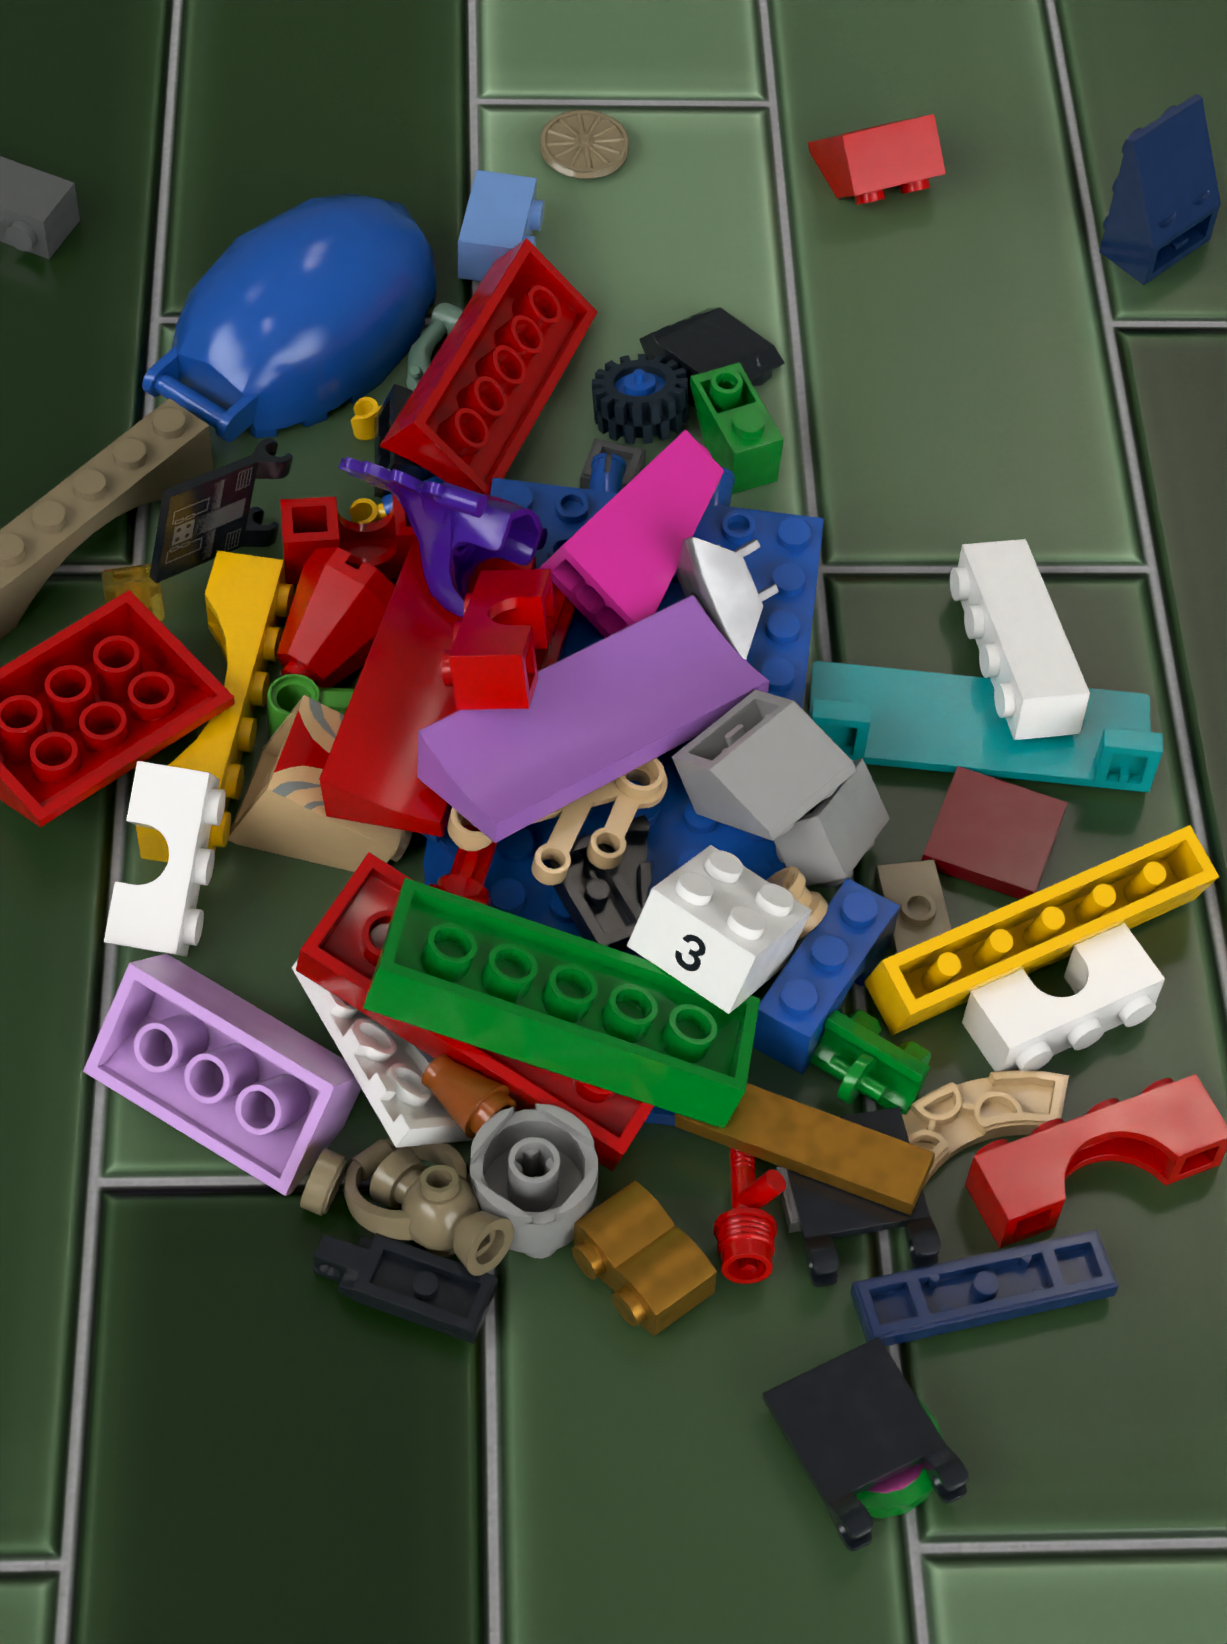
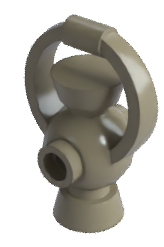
(433, 1201)

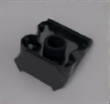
(711, 342)

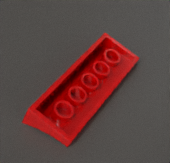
(493, 372)
(399, 692)
(343, 959)

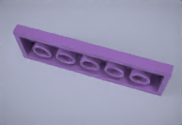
(587, 721)

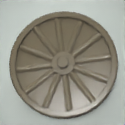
(584, 144)

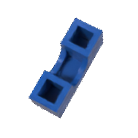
(821, 972)

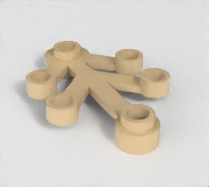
(627, 799)

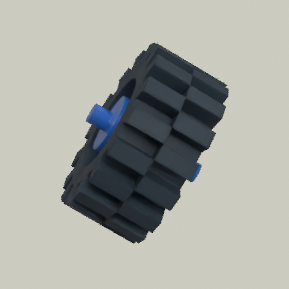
(640, 398)

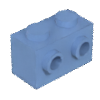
(496, 219)

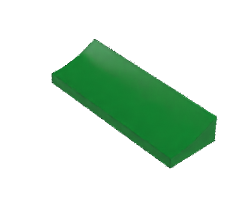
(560, 1004)

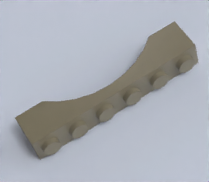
(130, 472)

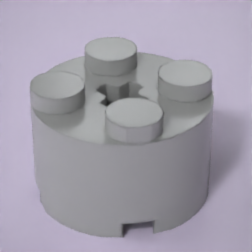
(537, 1173)

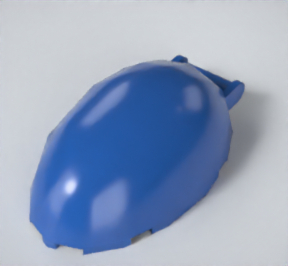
(300, 316)

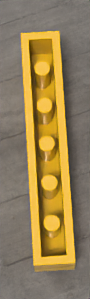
(1039, 928)

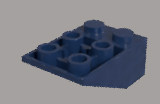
(1163, 193)

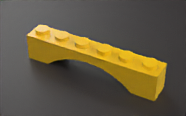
(243, 615)

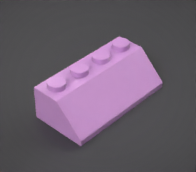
(222, 1071)

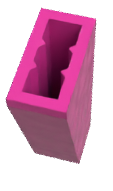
(632, 546)

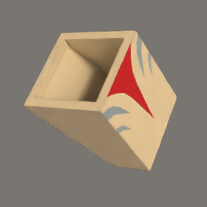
(285, 800)

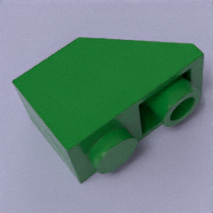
(737, 426)

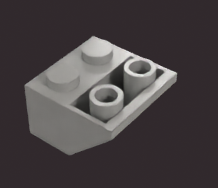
(761, 766)

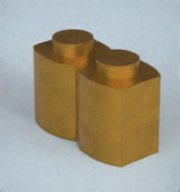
(643, 1259)

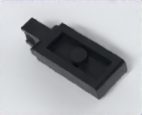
(408, 1283)

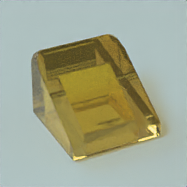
(137, 580)

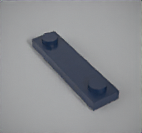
(984, 1288)

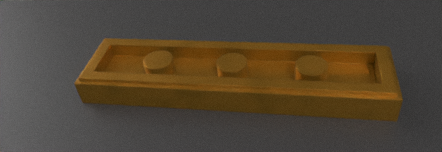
(822, 1148)

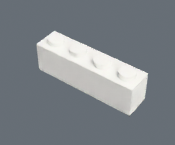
(1019, 640)

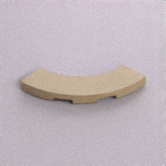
(984, 1110)

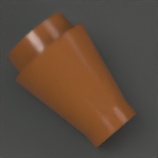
(466, 1093)

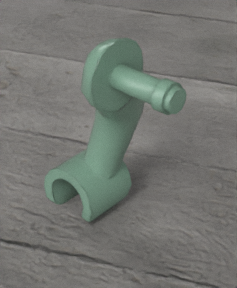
(420, 353)

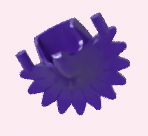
(456, 528)

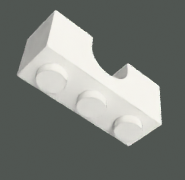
(164, 912)
(1025, 1027)

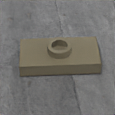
(920, 898)

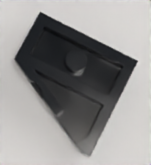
(609, 900)

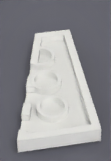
(386, 1071)

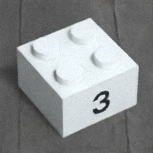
(719, 928)

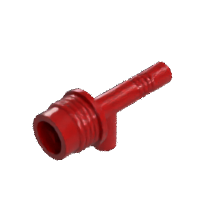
(746, 1232)

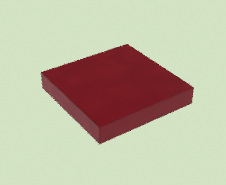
(994, 833)

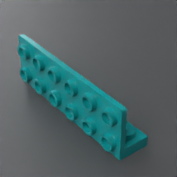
(953, 722)

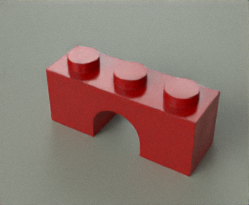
(317, 524)
(497, 639)

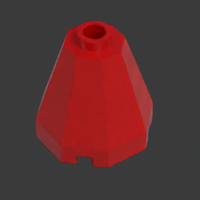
(333, 617)

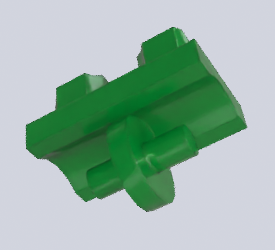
(869, 1063)

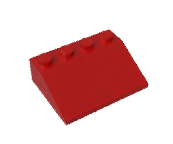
(96, 705)

